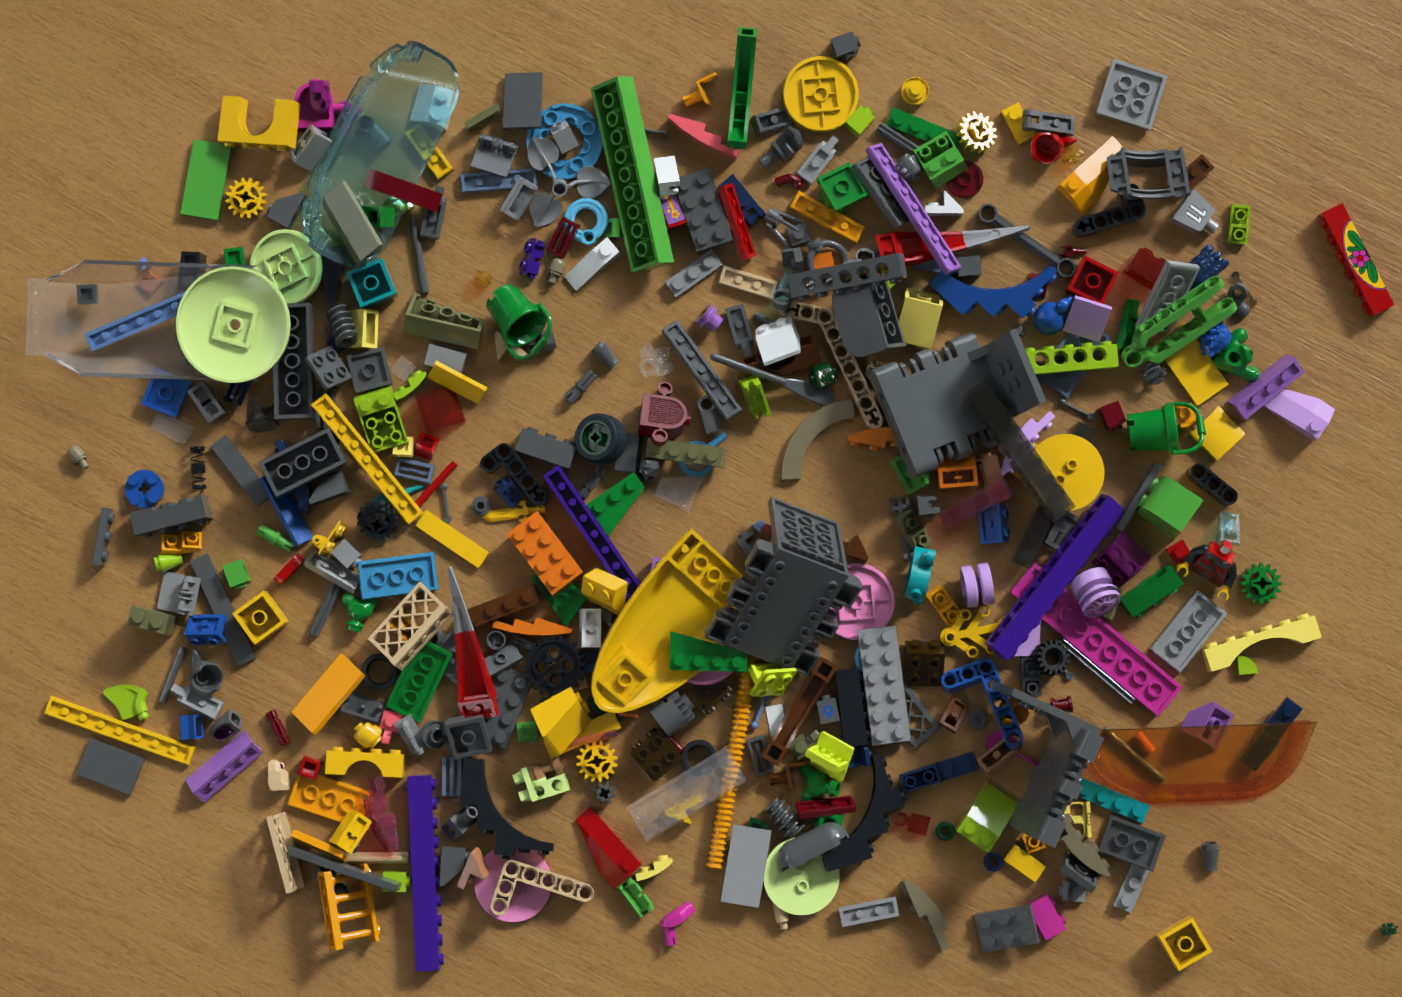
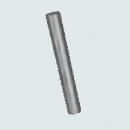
(172, 674)

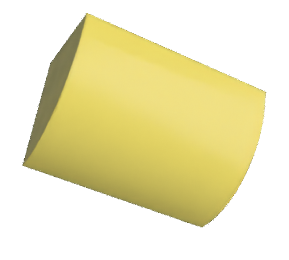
(367, 328)

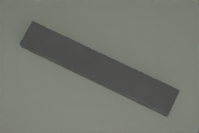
(701, 370)
(221, 604)
(344, 868)

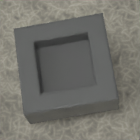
(799, 237)
(87, 294)

